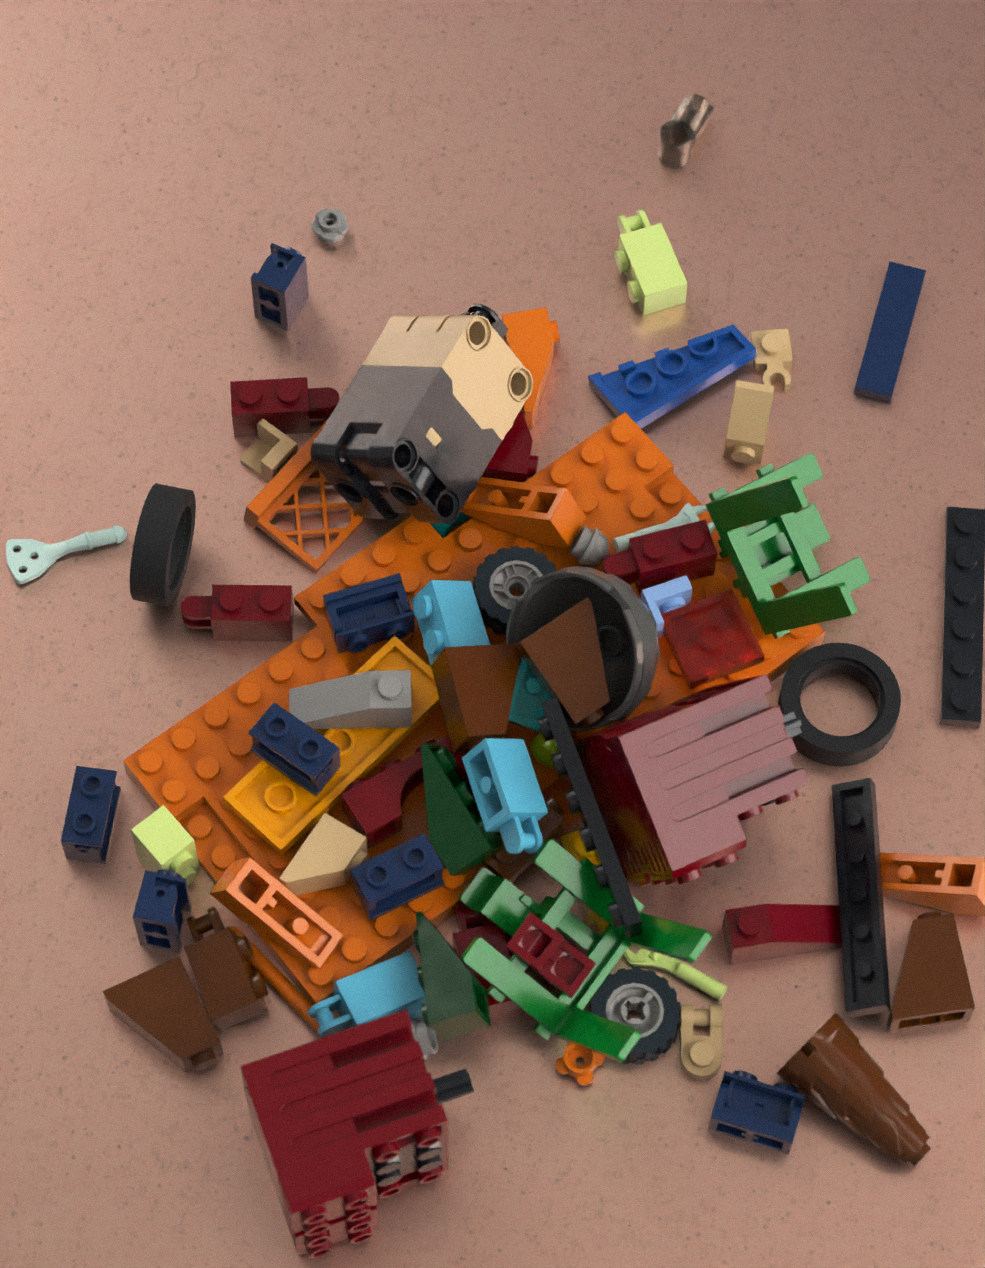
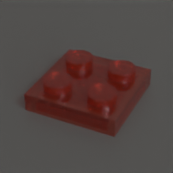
(711, 639)

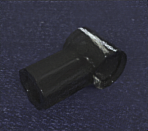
(683, 131)

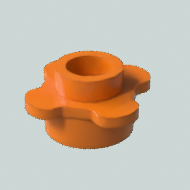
(584, 1072)

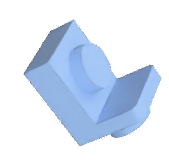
(666, 598)

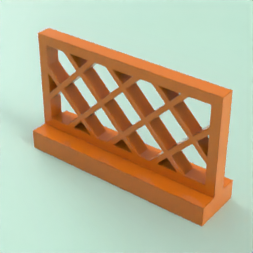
(278, 493)

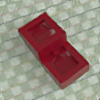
(550, 955)

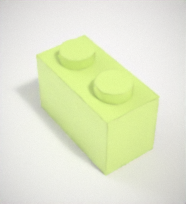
(165, 845)

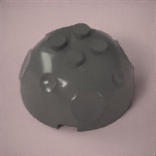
(623, 628)

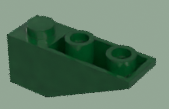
(453, 814)
(453, 994)

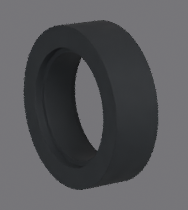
(162, 545)
(856, 662)

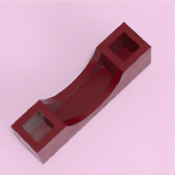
(377, 804)

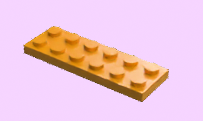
(284, 810)

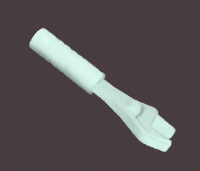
(686, 515)

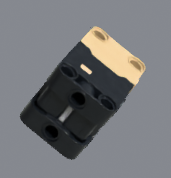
(423, 416)

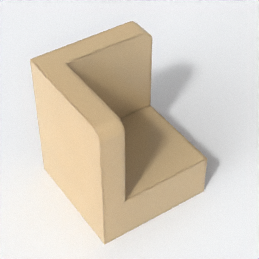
(269, 451)

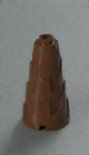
(852, 1088)

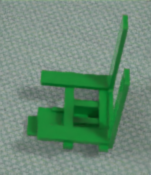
(780, 543)
(560, 1015)

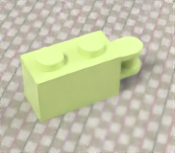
(649, 264)

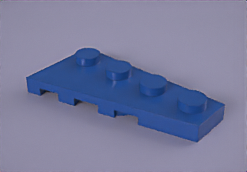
(672, 376)

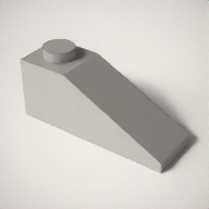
(355, 701)

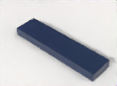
(889, 331)

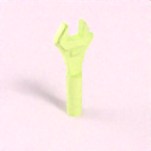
(680, 969)

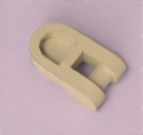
(701, 1055)

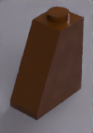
(570, 664)
(475, 691)
(931, 977)
(168, 1015)

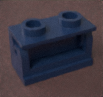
(280, 287)
(369, 614)
(295, 749)
(90, 815)
(397, 876)
(159, 910)
(757, 1111)

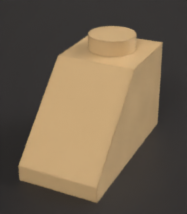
(748, 422)
(325, 857)

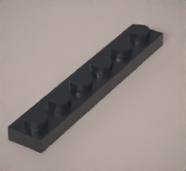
(962, 618)
(594, 833)
(860, 898)

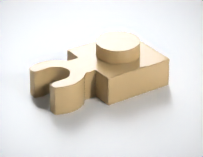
(773, 355)

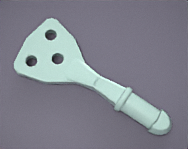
(49, 553)

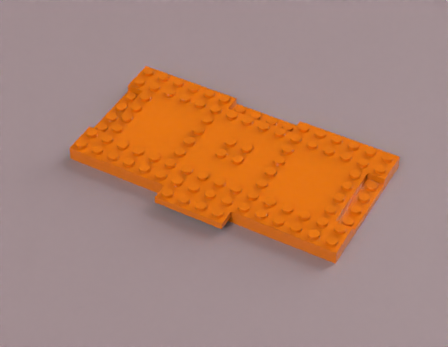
(621, 488)

